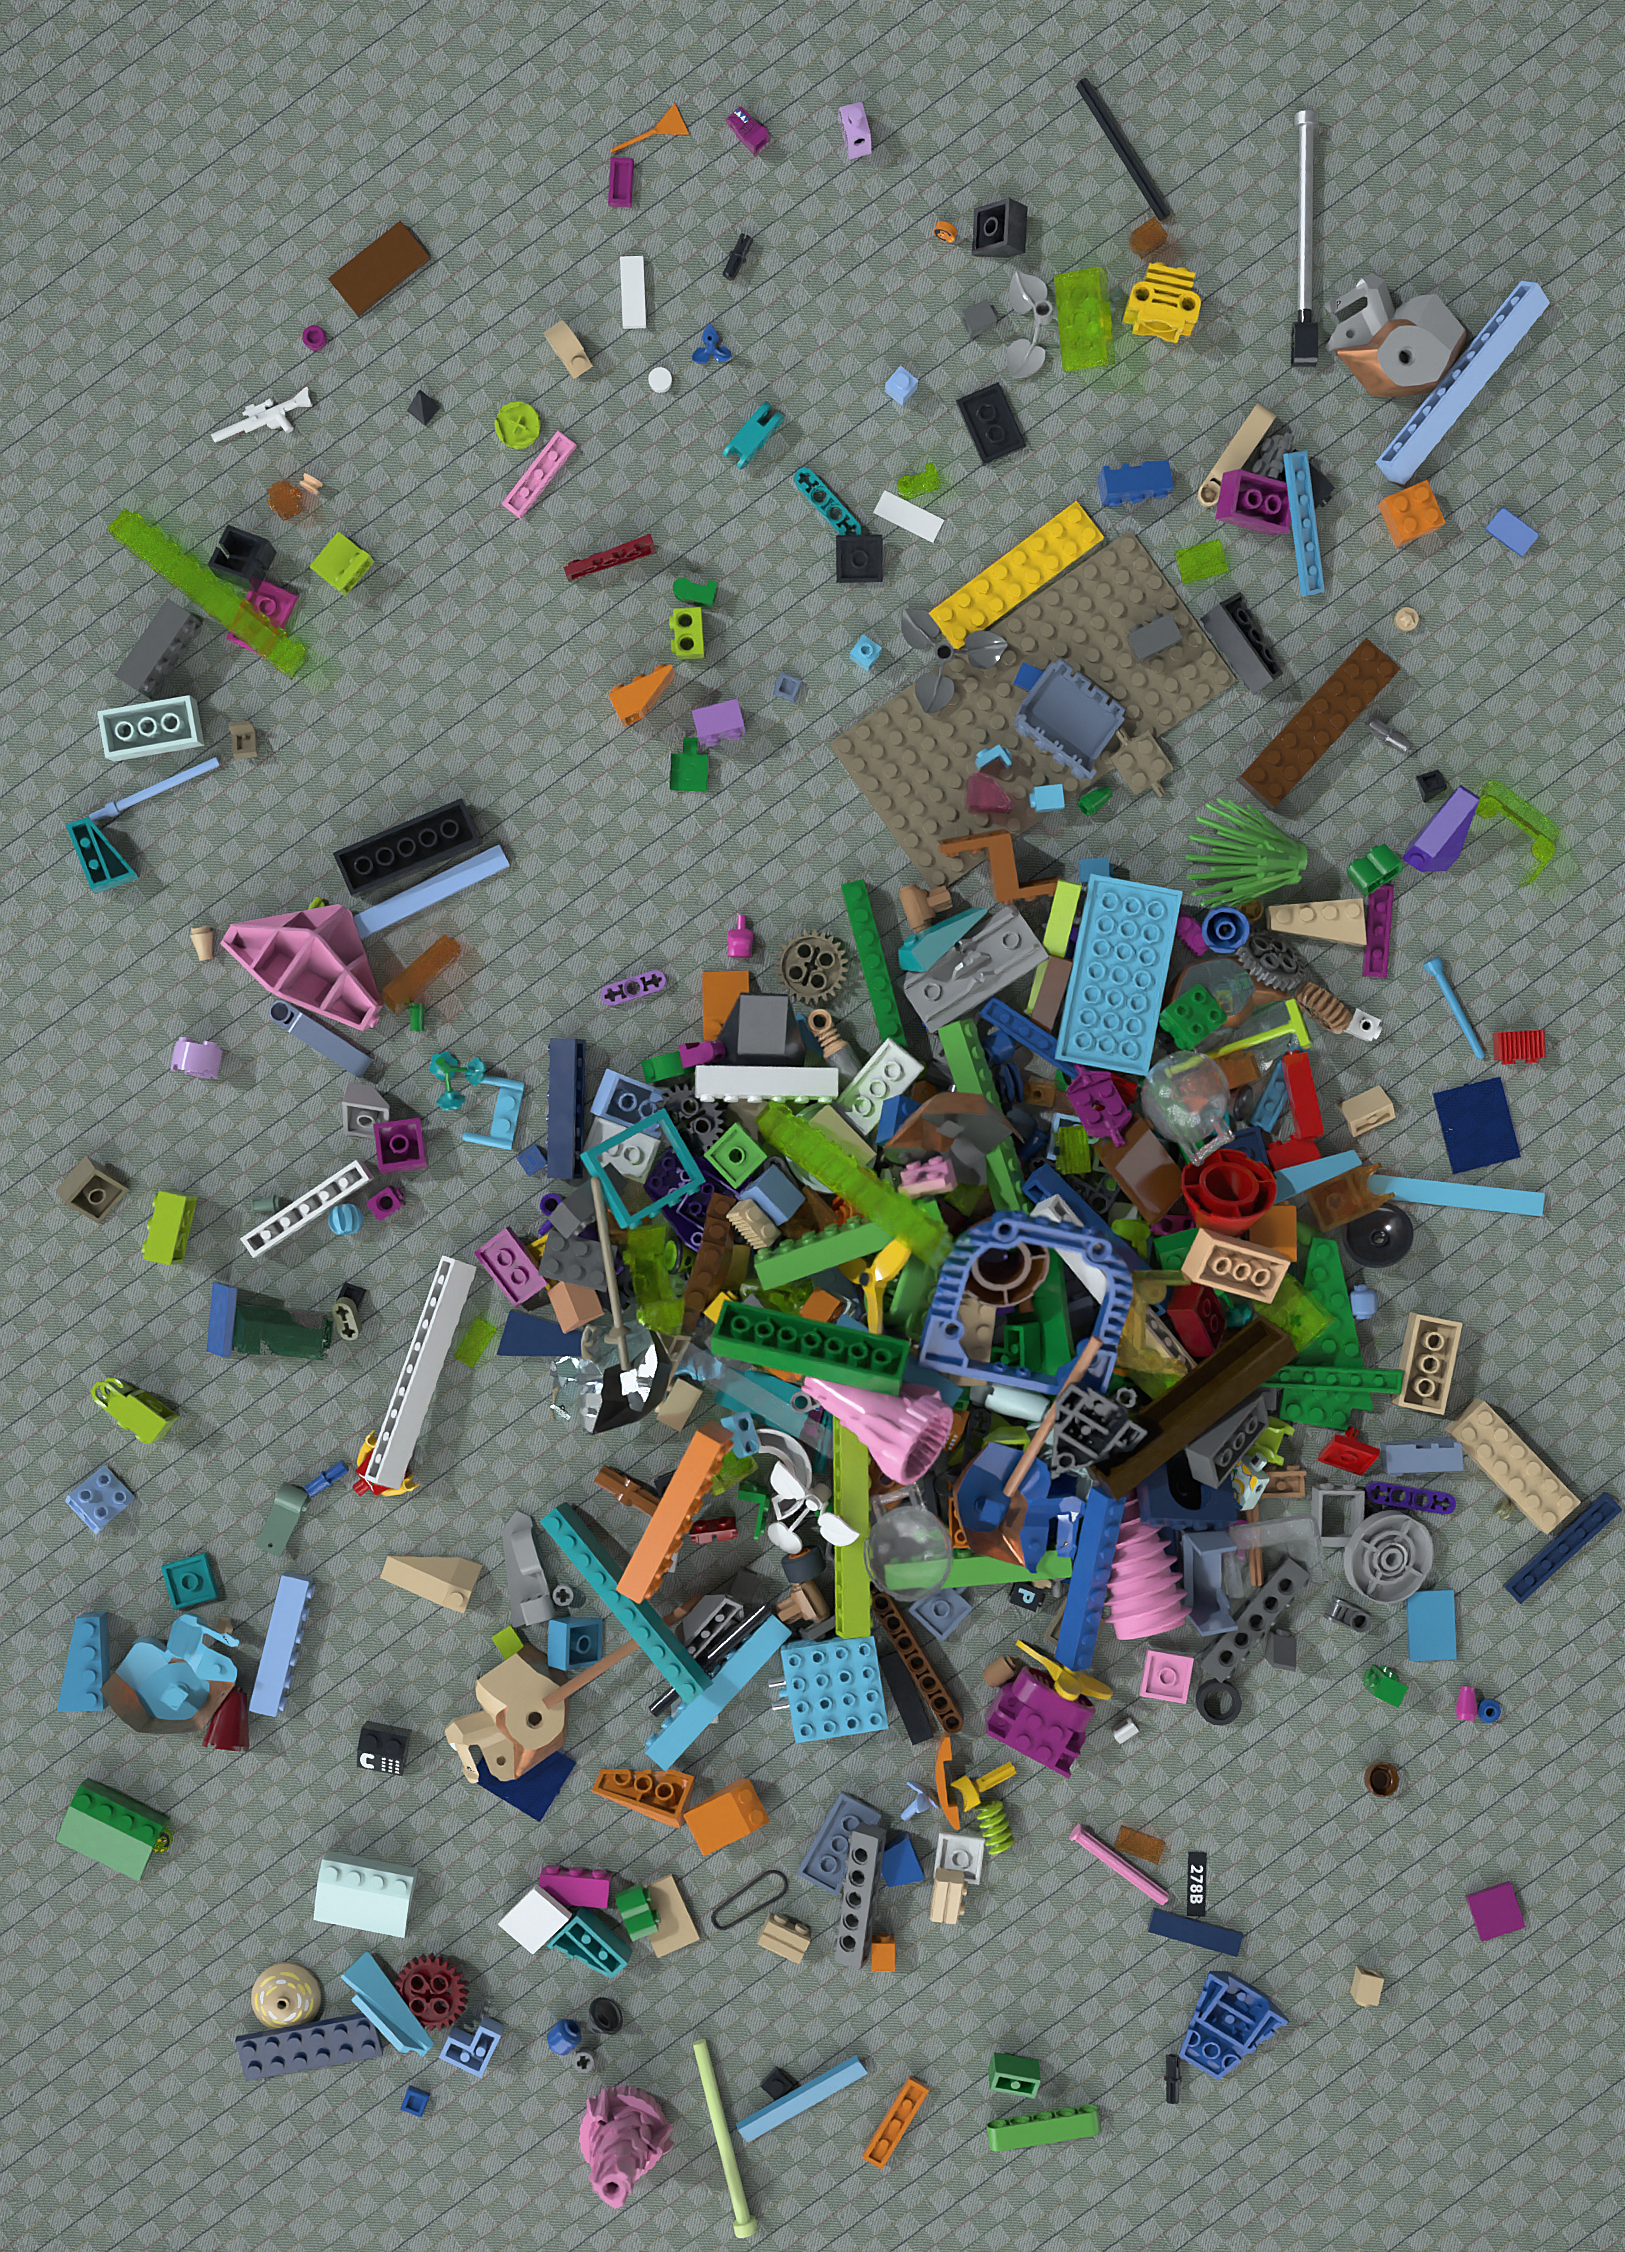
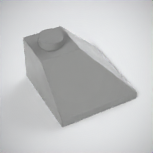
(362, 1109)

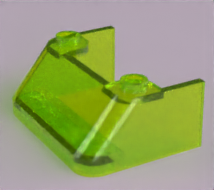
(1500, 799)
(651, 1280)

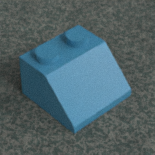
(574, 1642)

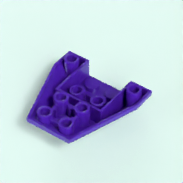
(690, 1214)

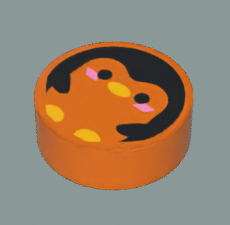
(945, 231)

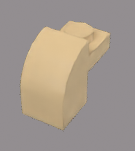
(568, 349)

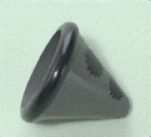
(1239, 1102)
(604, 2017)

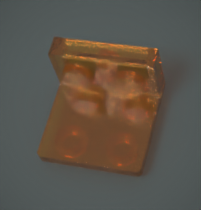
(810, 1216)

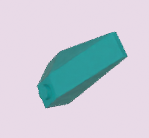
(928, 946)

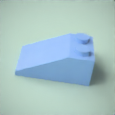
(626, 1101)

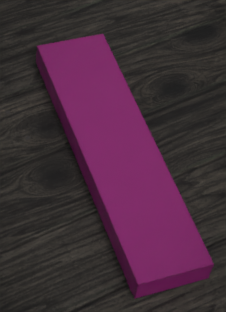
(1378, 932)

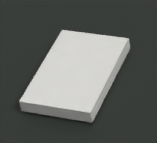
(631, 1157)
(535, 1919)

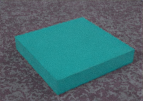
(190, 1581)

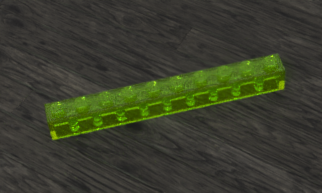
(208, 594)

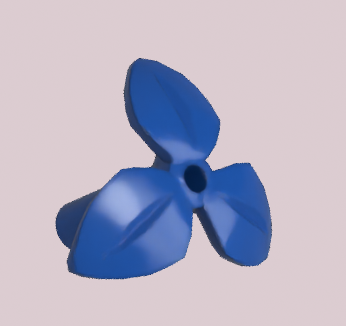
(710, 339)

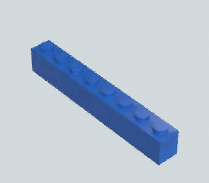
(1047, 1183)
(1089, 1579)

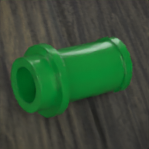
(417, 1016)

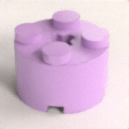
(196, 1059)

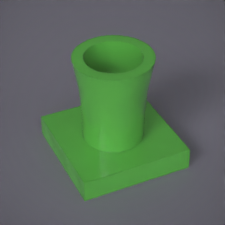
(727, 1159)

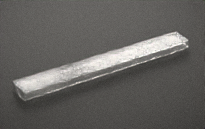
(756, 1398)

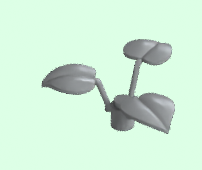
(1024, 294)

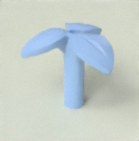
(921, 1803)

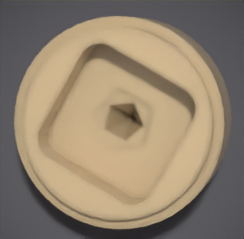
(1406, 619)
(224, 1625)

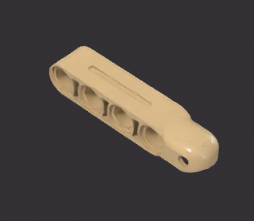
(1236, 453)

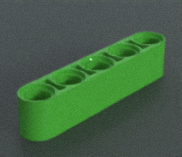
(1044, 2127)

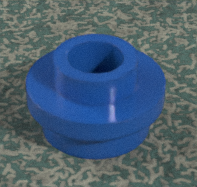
(1484, 1705)

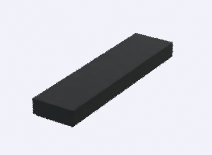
(906, 1697)

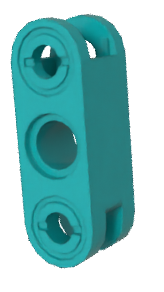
(753, 435)

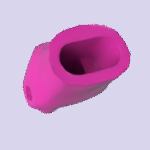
(740, 940)

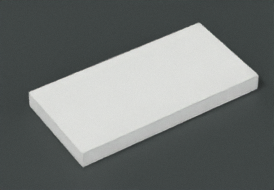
(883, 1077)

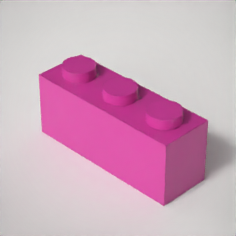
(576, 1886)

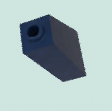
(537, 1336)

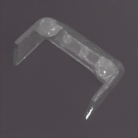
(1296, 1531)

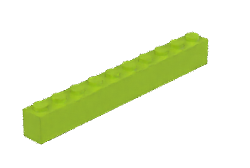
(853, 1507)

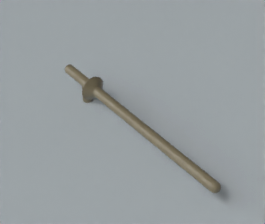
(618, 1332)

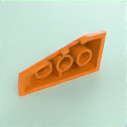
(652, 1793)

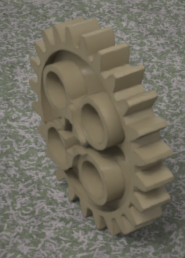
(791, 959)

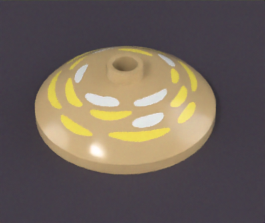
(291, 1984)

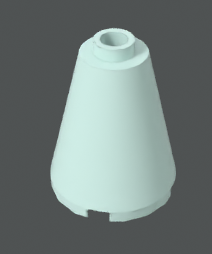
(1017, 1402)

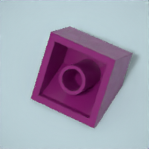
(400, 1146)

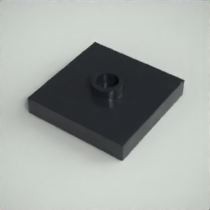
(859, 558)

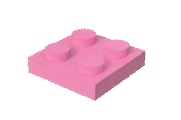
(1166, 1676)

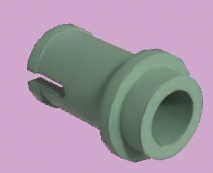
(266, 1204)

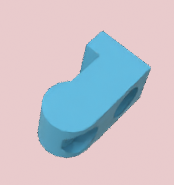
(745, 1435)

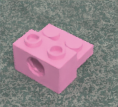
(938, 1180)

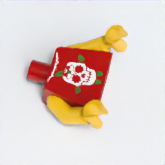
(364, 1485)

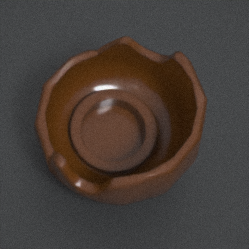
(1381, 1779)

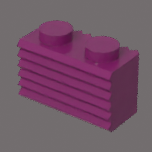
(1190, 933)

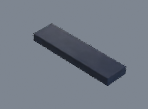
(1195, 1932)

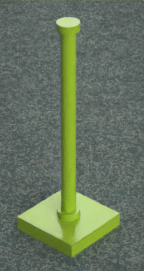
(1295, 1025)

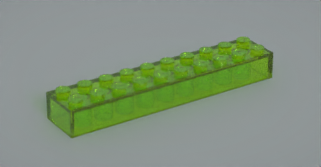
(855, 1184)

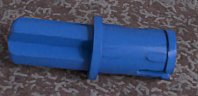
(326, 1478)

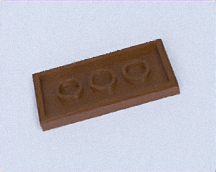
(379, 268)

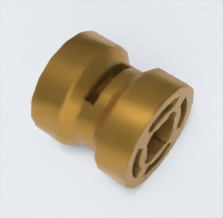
(1253, 910)

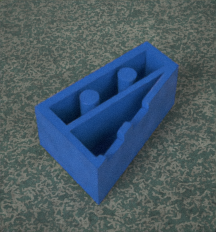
(1135, 483)

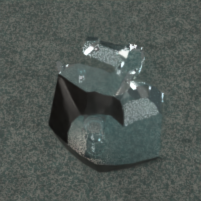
(611, 1394)

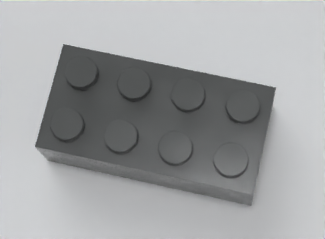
(159, 649)
(1227, 1440)

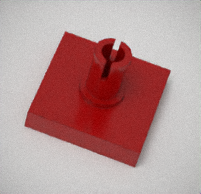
(1348, 1453)

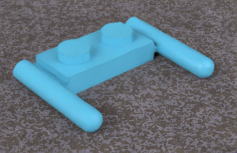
(505, 1114)

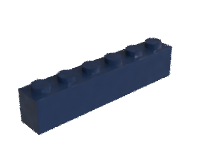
(566, 1108)

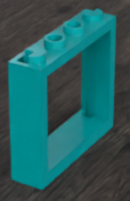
(609, 1192)

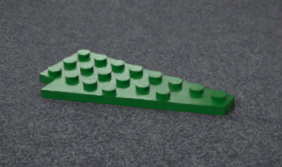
(1334, 1347)

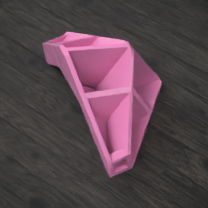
(311, 961)

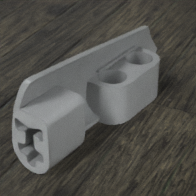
(524, 1567)

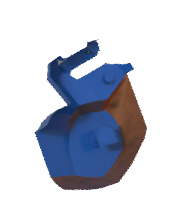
(1018, 1525)

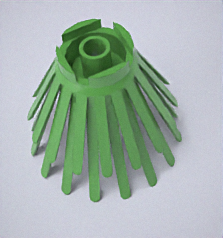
(1273, 859)

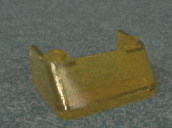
(1148, 1288)

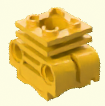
(1163, 303)

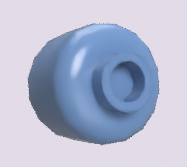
(1363, 1302)

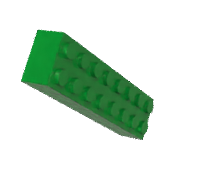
(810, 1347)

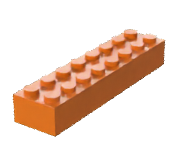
(676, 1511)

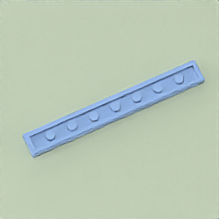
(431, 891)

